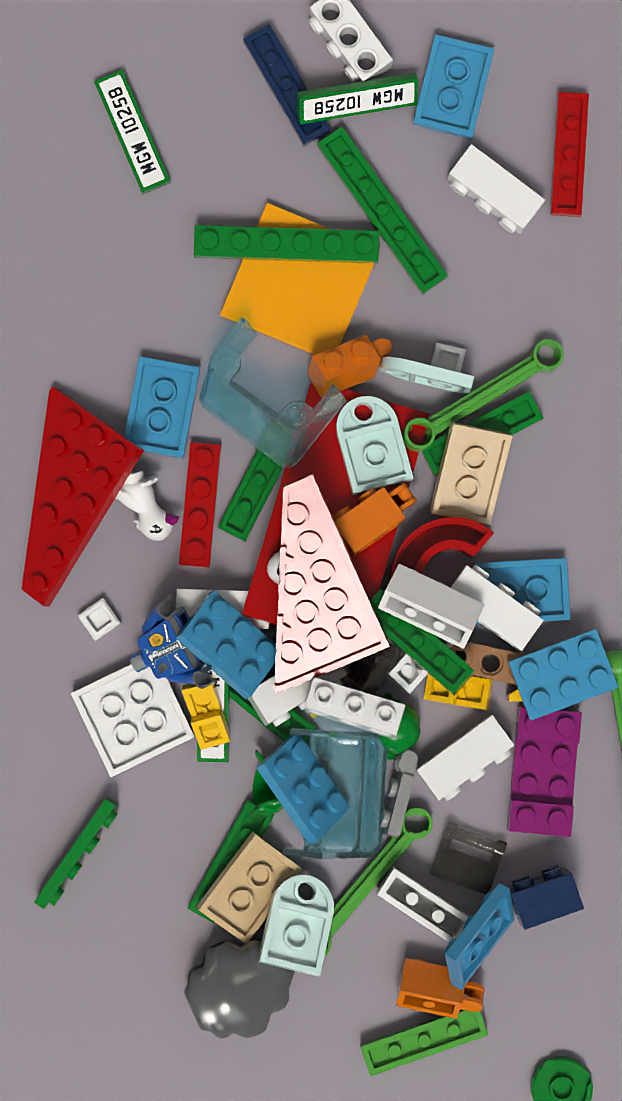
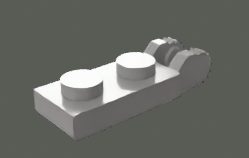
(399, 791)

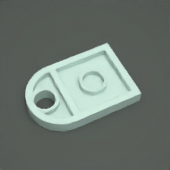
(427, 375)
(372, 448)
(297, 928)

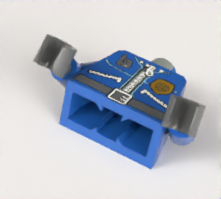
(164, 652)

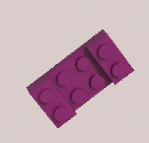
(544, 773)

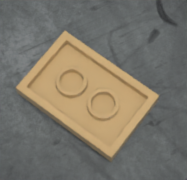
(470, 473)
(245, 887)

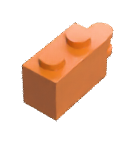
(347, 363)
(372, 517)
(429, 990)

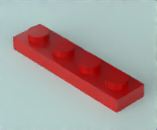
(569, 154)
(199, 505)

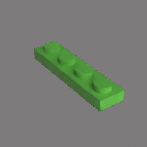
(422, 1041)

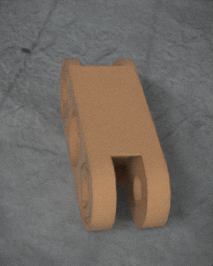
(473, 657)

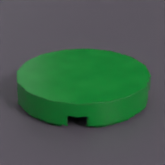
(561, 1080)

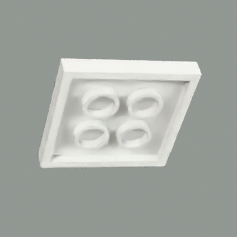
(132, 717)

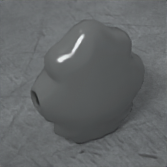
(236, 991)

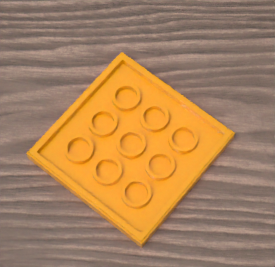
(296, 300)

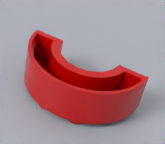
(440, 536)

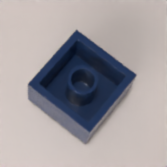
(545, 896)

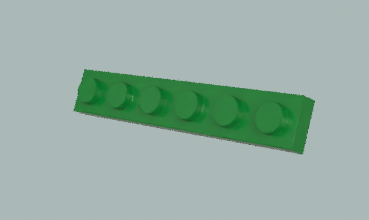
(382, 210)
(286, 244)

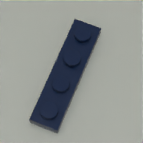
(282, 80)

